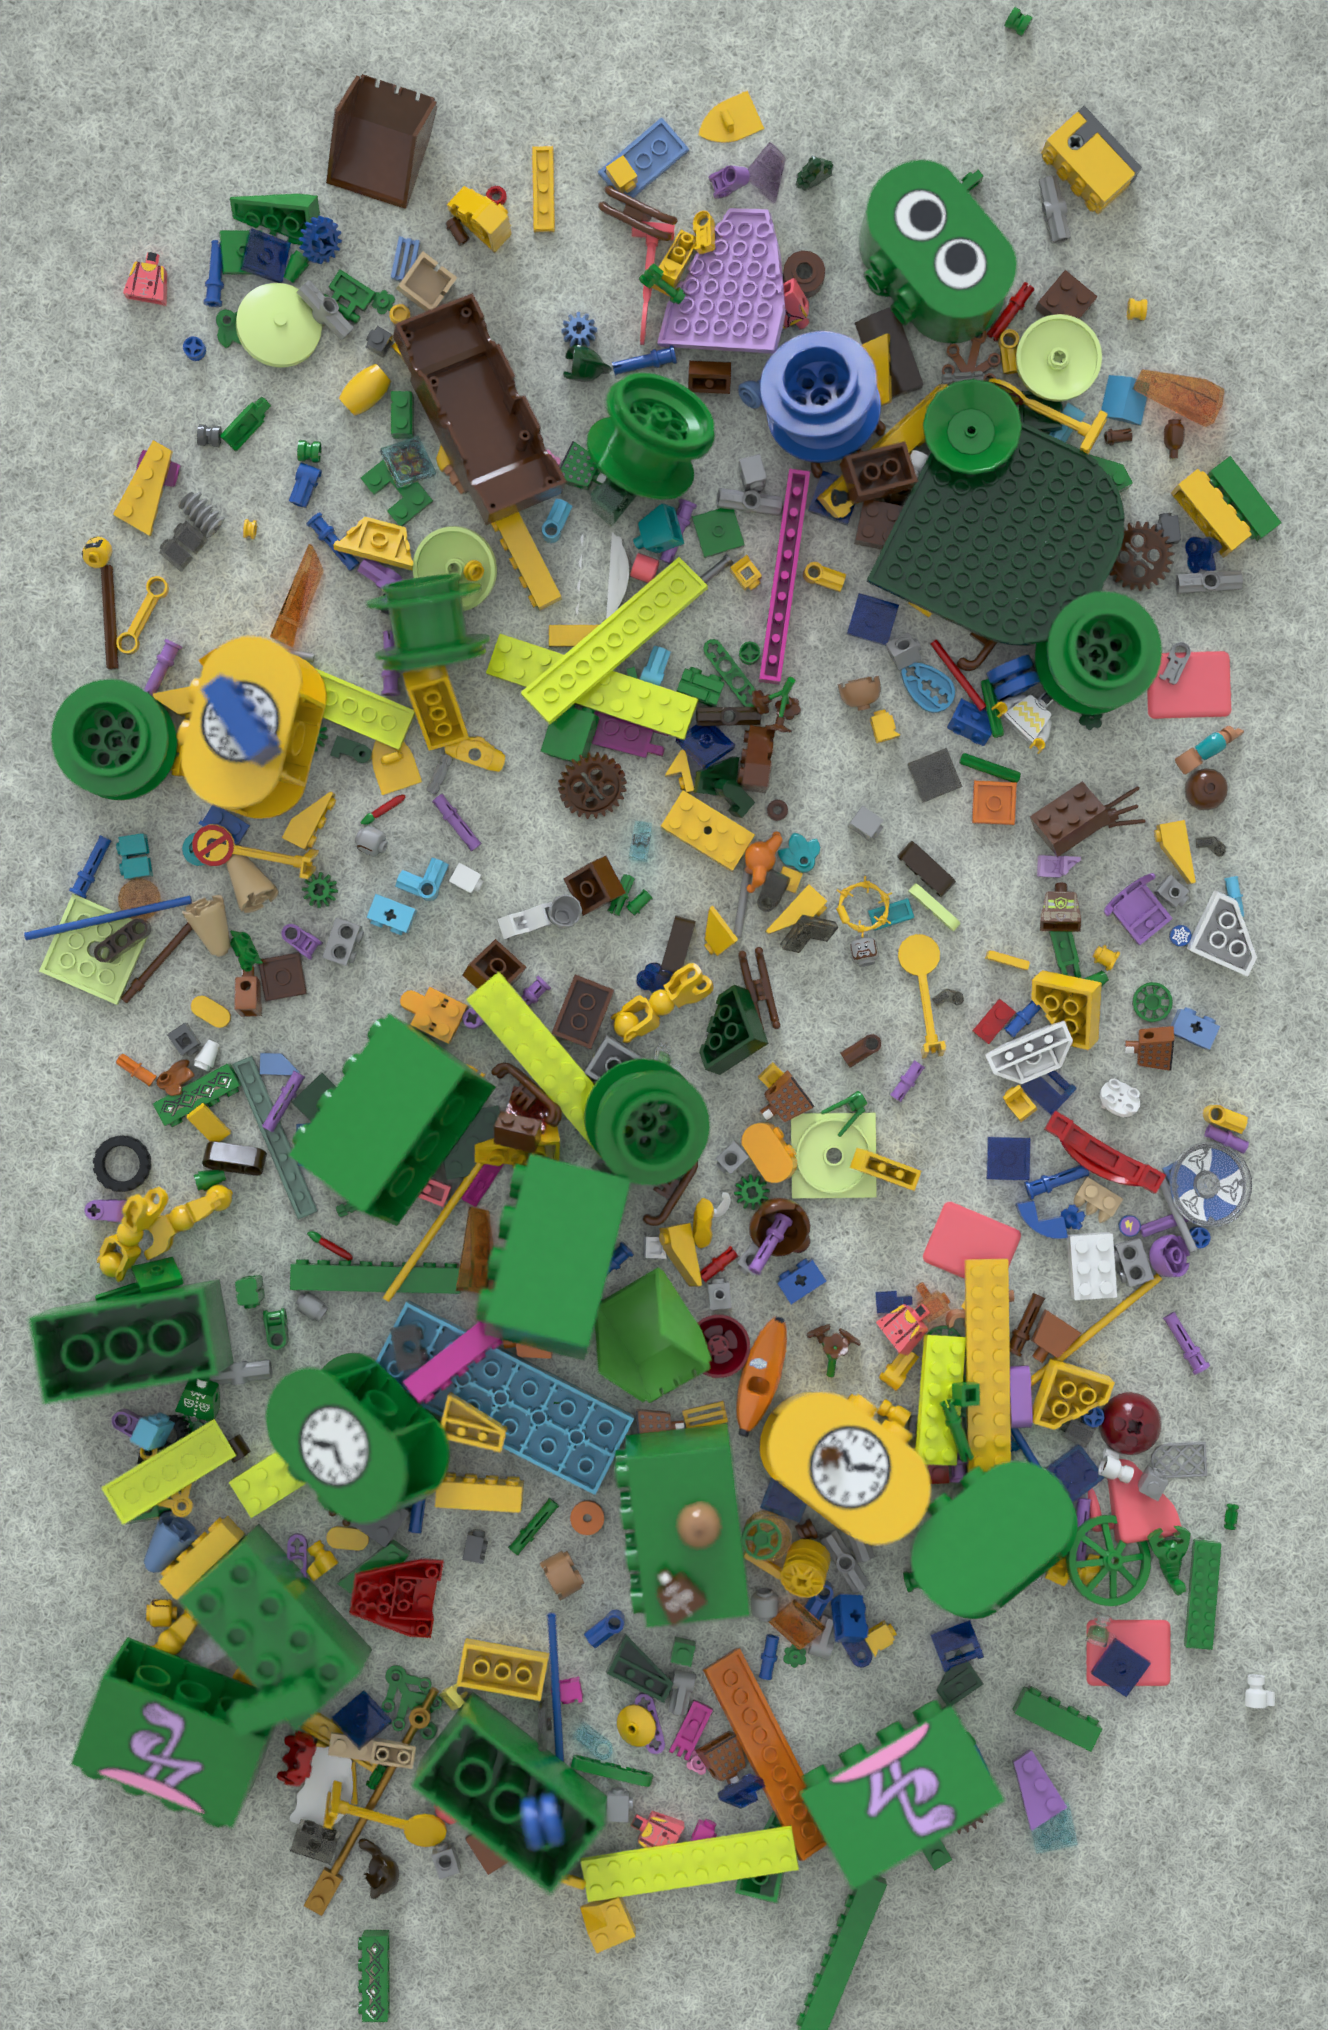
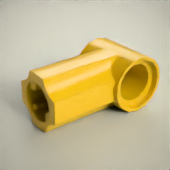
(1008, 352)
(827, 577)
(1226, 1118)
(897, 1370)

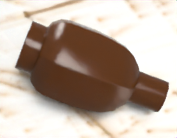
(1174, 437)

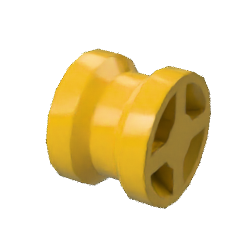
(1136, 309)

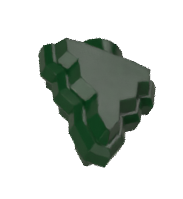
(814, 173)

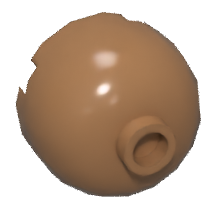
(860, 692)
(699, 1525)

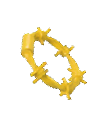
(844, 916)

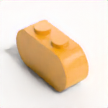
(769, 1151)

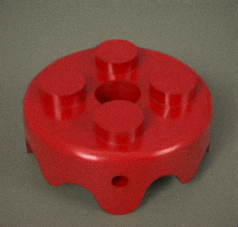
(297, 1759)

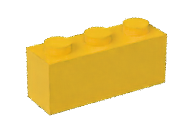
(885, 1169)

